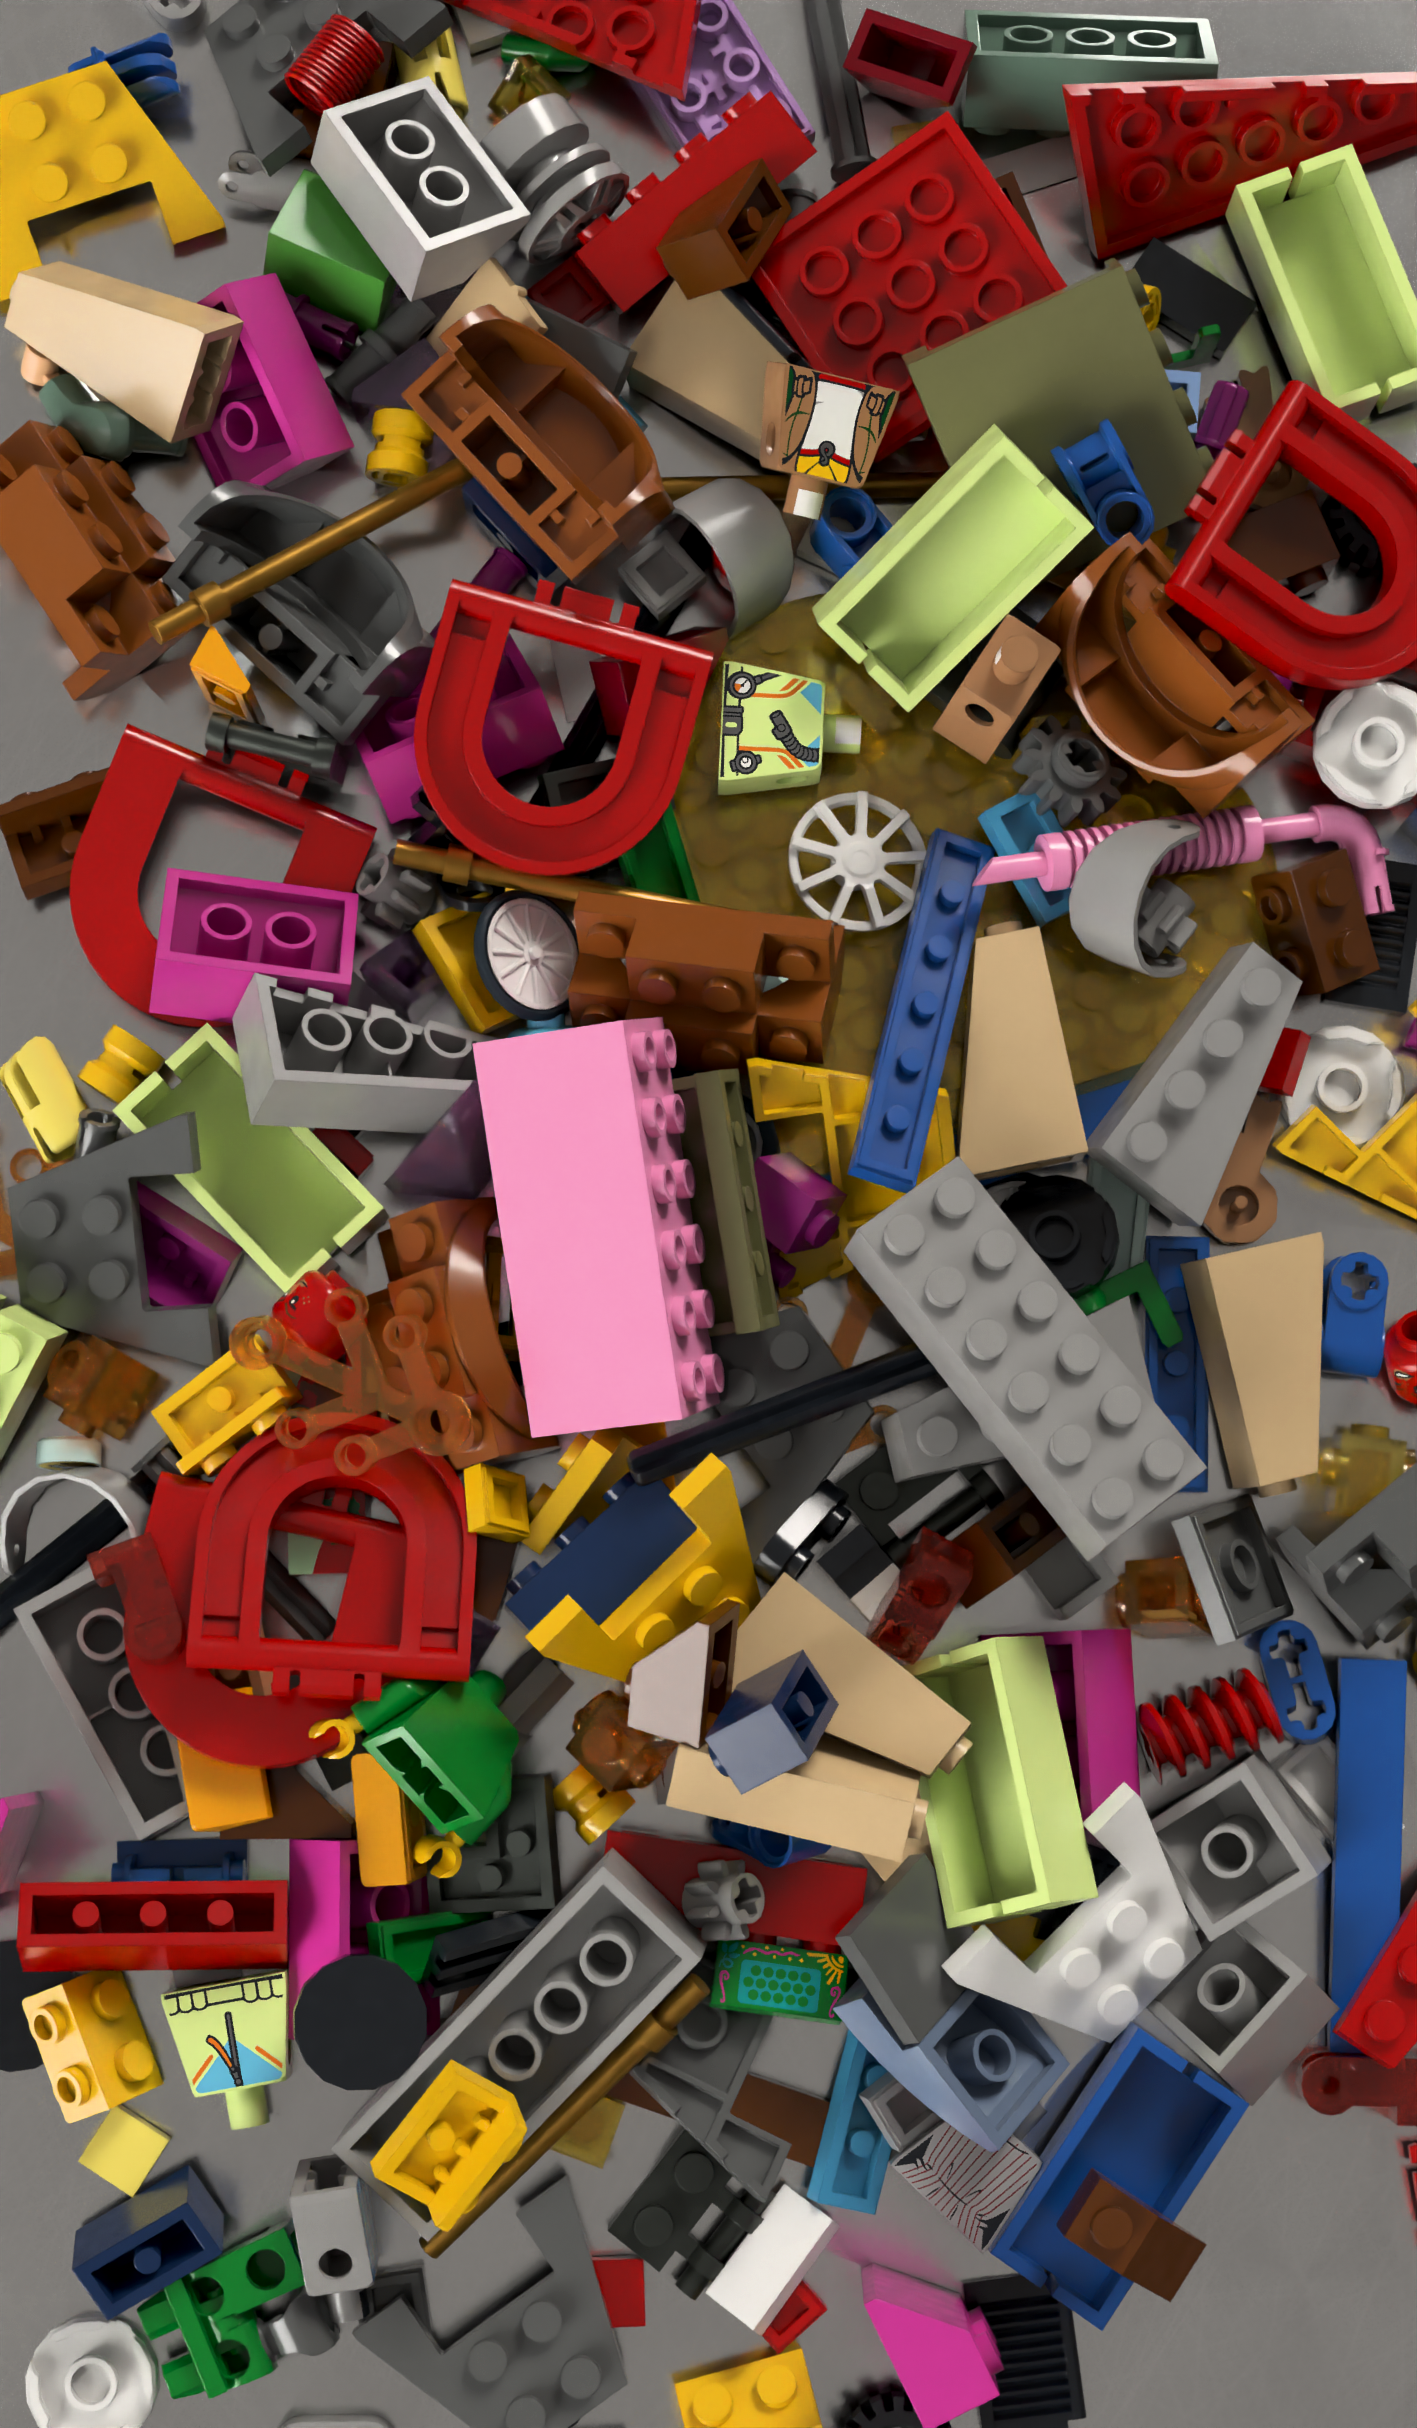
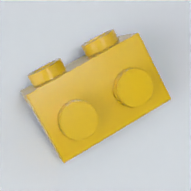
(223, 1411)
(591, 1470)
(92, 2043)
(452, 2143)
(752, 2395)

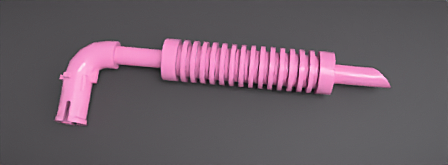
(1224, 839)

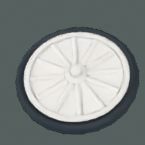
(526, 954)

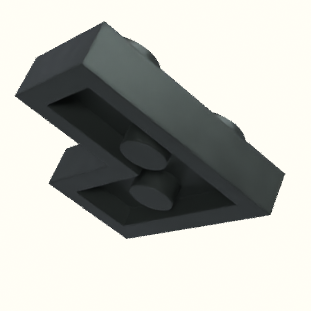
(515, 1864)

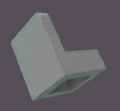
(1068, 1579)

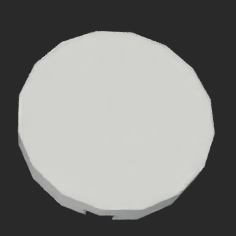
(1369, 745)
(1349, 1080)
(93, 2375)

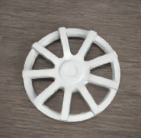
(857, 859)

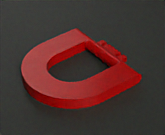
(1259, 611)
(456, 705)
(125, 826)
(234, 1551)
(268, 1728)

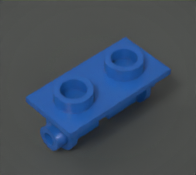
(181, 1860)

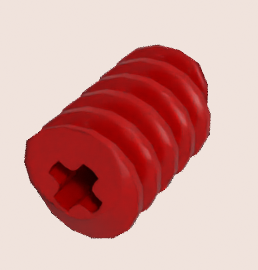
(1207, 1723)

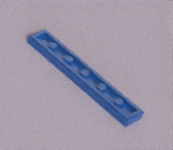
(921, 1013)
(1365, 1823)

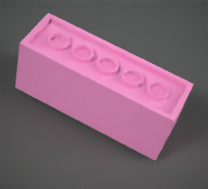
(598, 1226)

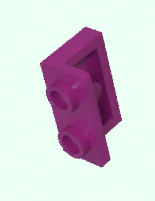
(182, 1254)

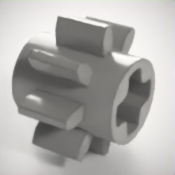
(393, 892)
(1164, 918)
(723, 1900)

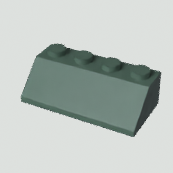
(1030, 55)

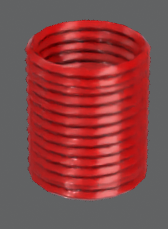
(334, 65)

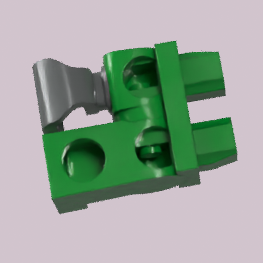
(220, 2321)

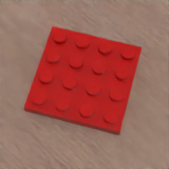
(900, 263)

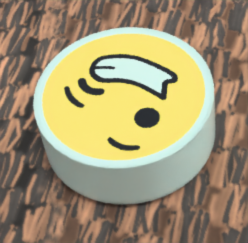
(67, 1452)

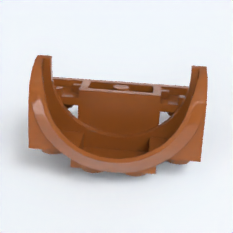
(542, 439)
(73, 541)
(1166, 680)
(708, 978)
(440, 1275)

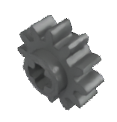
(1068, 771)

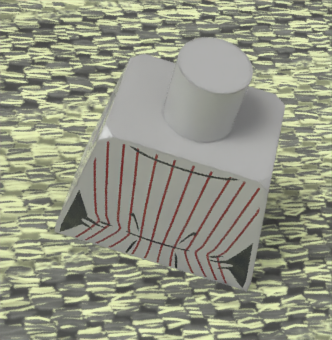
(968, 2182)

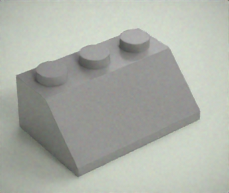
(417, 185)

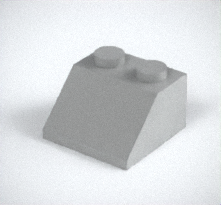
(1238, 1846)
(1243, 2009)

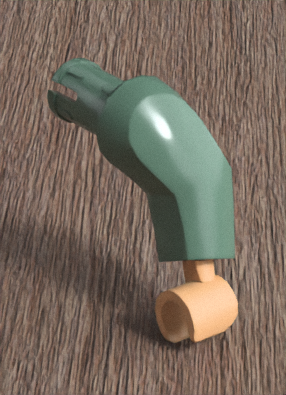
(95, 424)

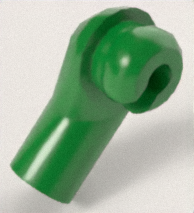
(549, 57)

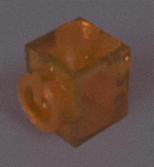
(98, 1386)
(1160, 1599)
(611, 1750)

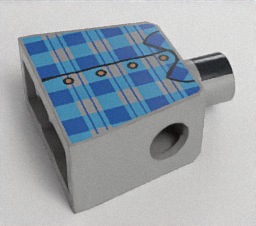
(335, 2235)

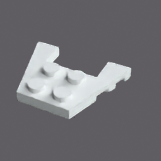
(1109, 1951)

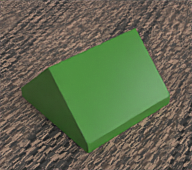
(326, 256)

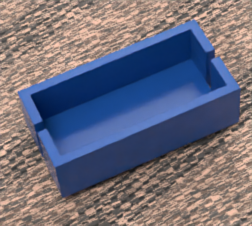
(1145, 2126)

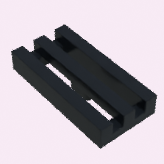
(473, 1952)

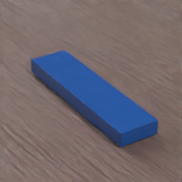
(1178, 1371)

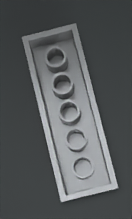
(1023, 1358)
(544, 2012)

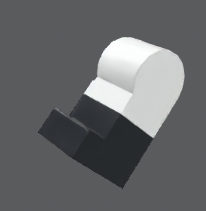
(859, 1570)

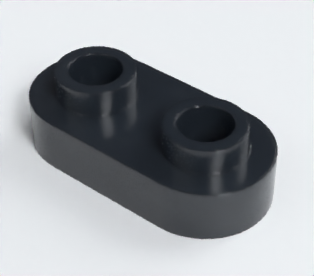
(790, 1547)

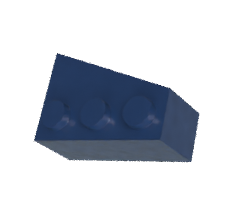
(605, 1558)

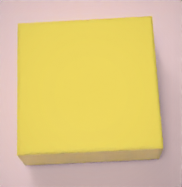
(124, 2149)

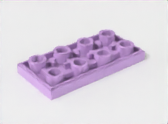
(723, 70)

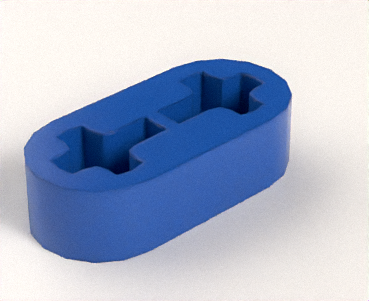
(1312, 1678)

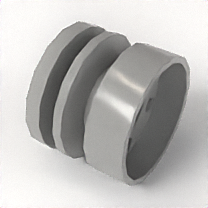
(554, 175)

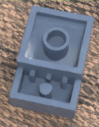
(973, 2069)

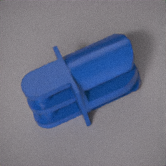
(141, 68)

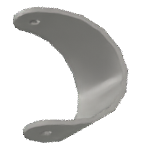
(748, 542)
(1111, 888)
(122, 1492)

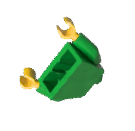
(443, 1750)

